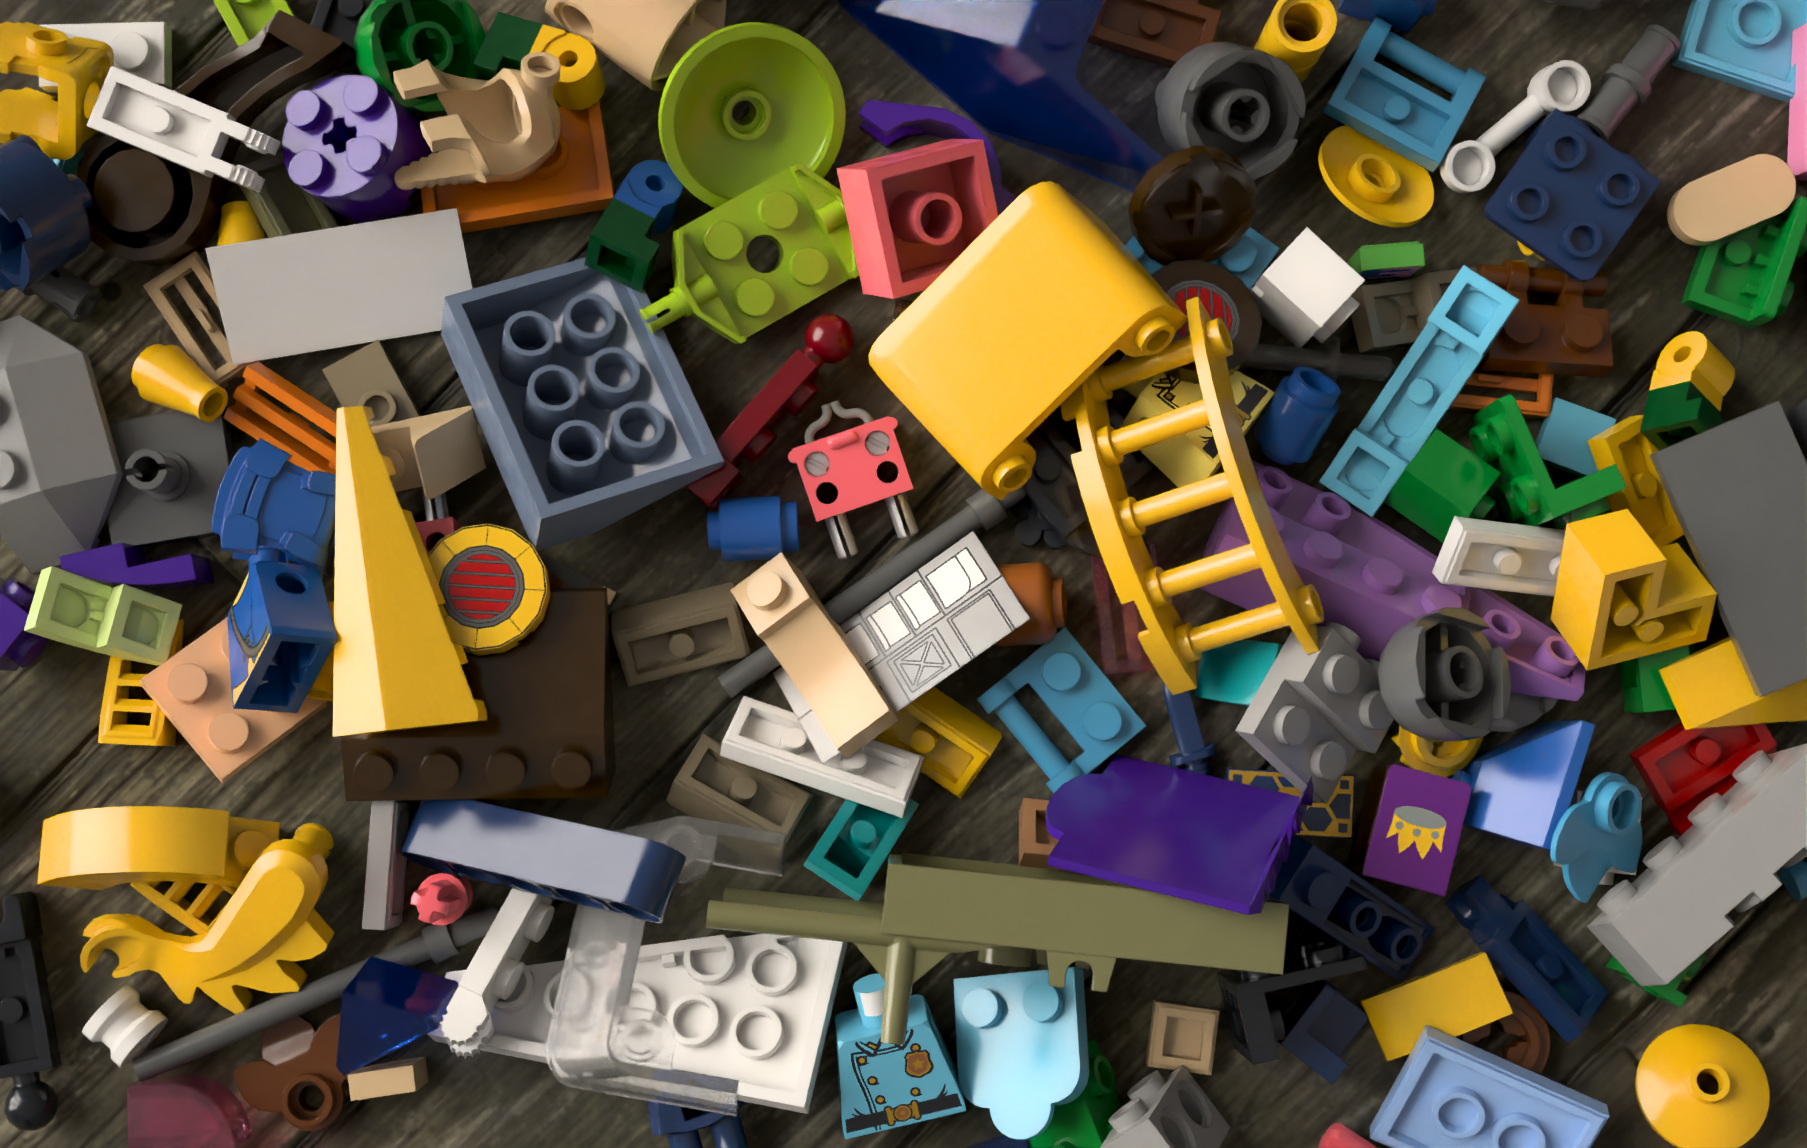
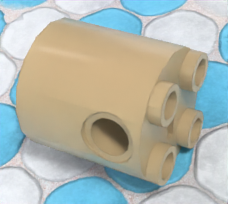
(641, 34)

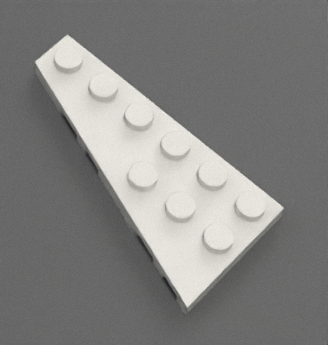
(736, 1007)

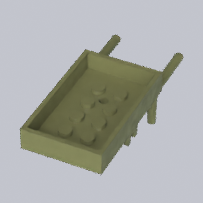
(1004, 913)

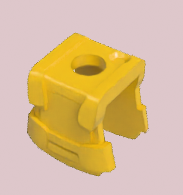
(77, 67)

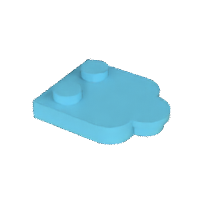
(1021, 1046)

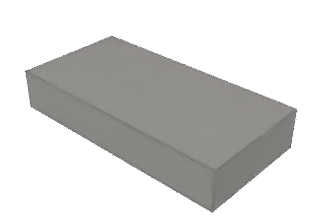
(386, 865)

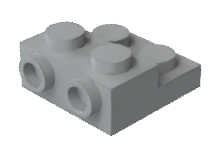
(1317, 710)

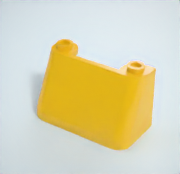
(1020, 331)

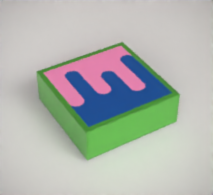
(1388, 260)

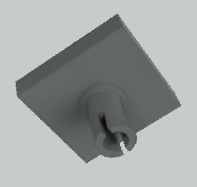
(168, 477)

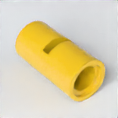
(1298, 33)

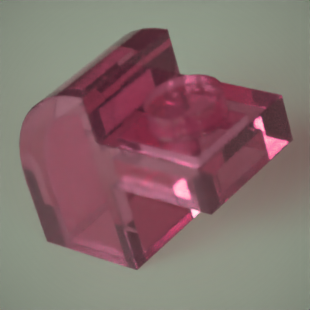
(184, 1114)

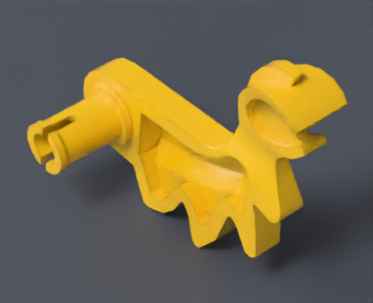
(251, 942)

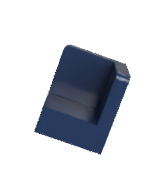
(1322, 1028)

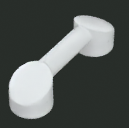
(1472, 163)

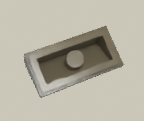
(679, 634)
(736, 793)

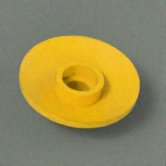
(1374, 179)
(1678, 1107)

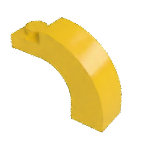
(150, 844)

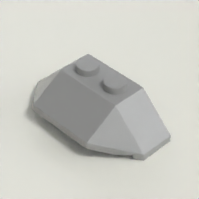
(53, 447)

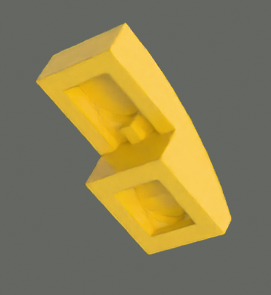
(1448, 999)

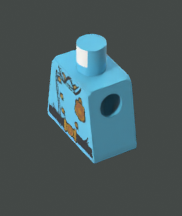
(887, 1082)

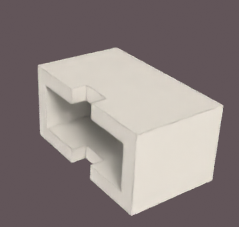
(1307, 290)

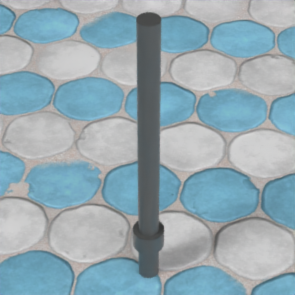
(982, 511)
(435, 943)

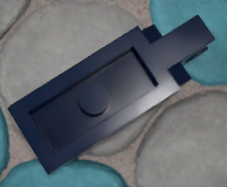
(1530, 956)

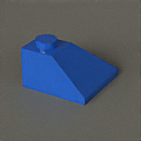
(1526, 783)

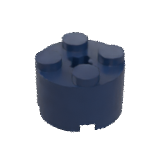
(39, 214)

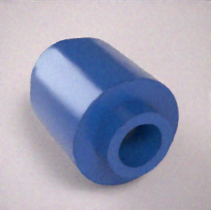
(1297, 416)
(753, 528)

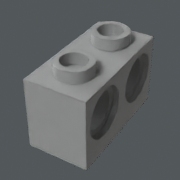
(1167, 1114)

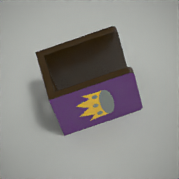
(1409, 827)

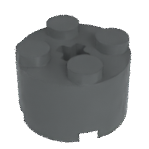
(1235, 81)

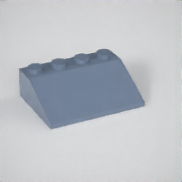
(576, 398)

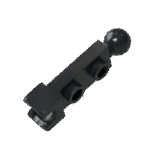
(26, 1016)

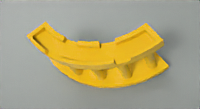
(1122, 520)

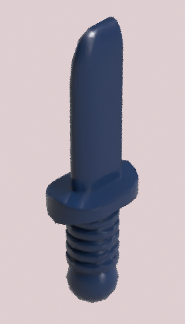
(1187, 734)

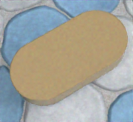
(1731, 200)

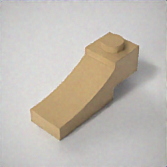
(815, 654)

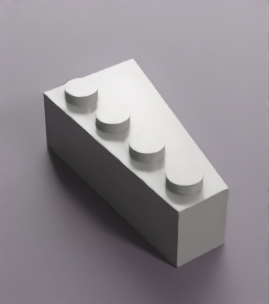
(1713, 867)

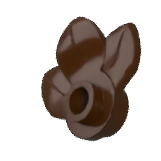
(292, 1060)

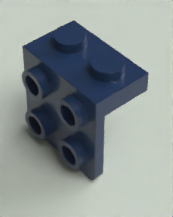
(1570, 196)

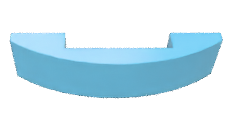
(1420, 390)

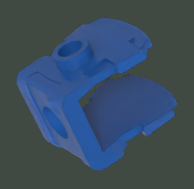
(276, 507)

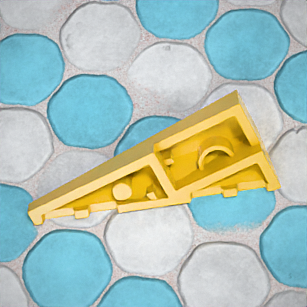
(392, 643)

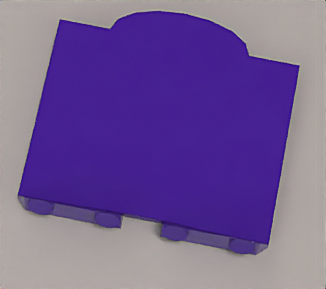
(1176, 832)

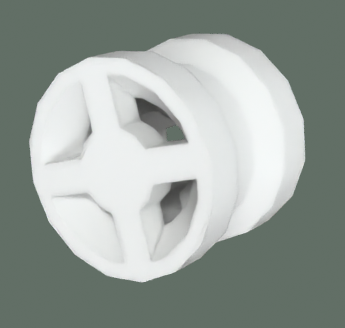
(124, 1025)

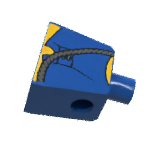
(278, 634)

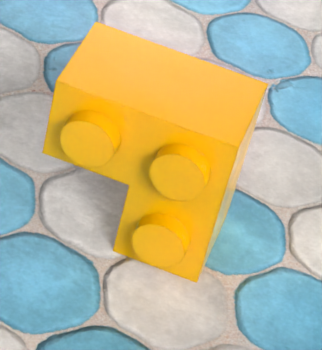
(1625, 594)

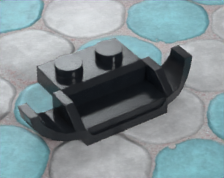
(1055, 485)

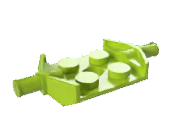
(711, 265)

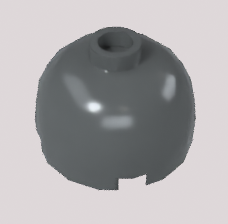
(1444, 676)

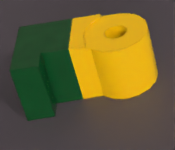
(513, 38)
(1686, 390)

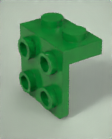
(1525, 485)

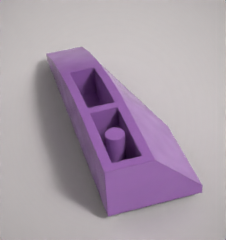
(1382, 580)

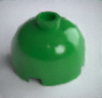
(407, 32)

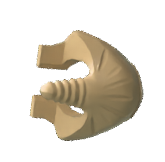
(492, 126)

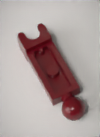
(791, 389)

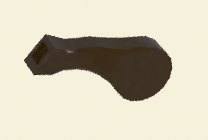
(164, 211)

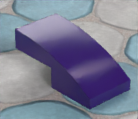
(127, 565)

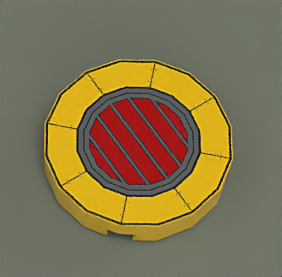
(490, 587)

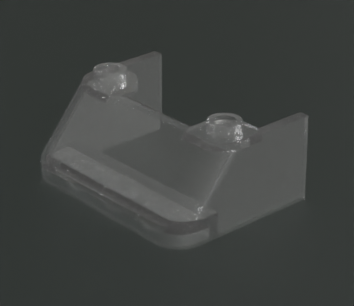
(629, 1049)

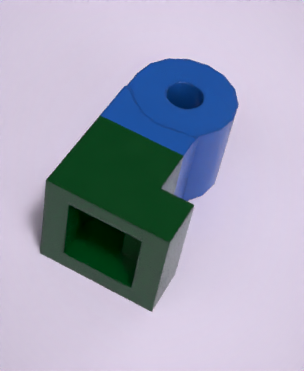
(624, 235)

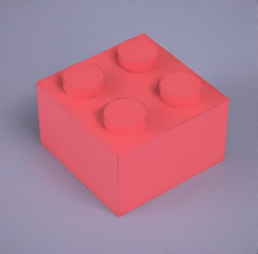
(916, 212)

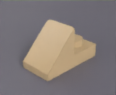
(432, 450)

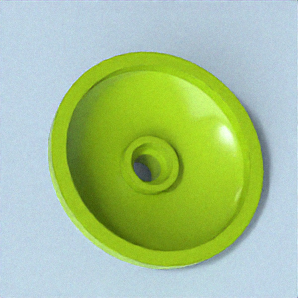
(791, 117)

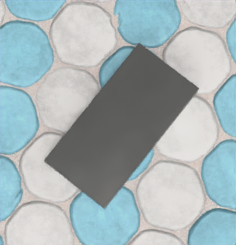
(1746, 522)

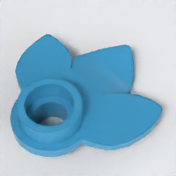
(1599, 834)

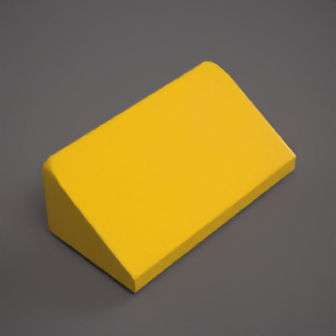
(947, 736)

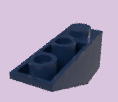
(1350, 909)

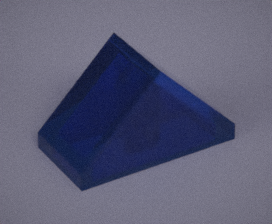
(388, 1009)

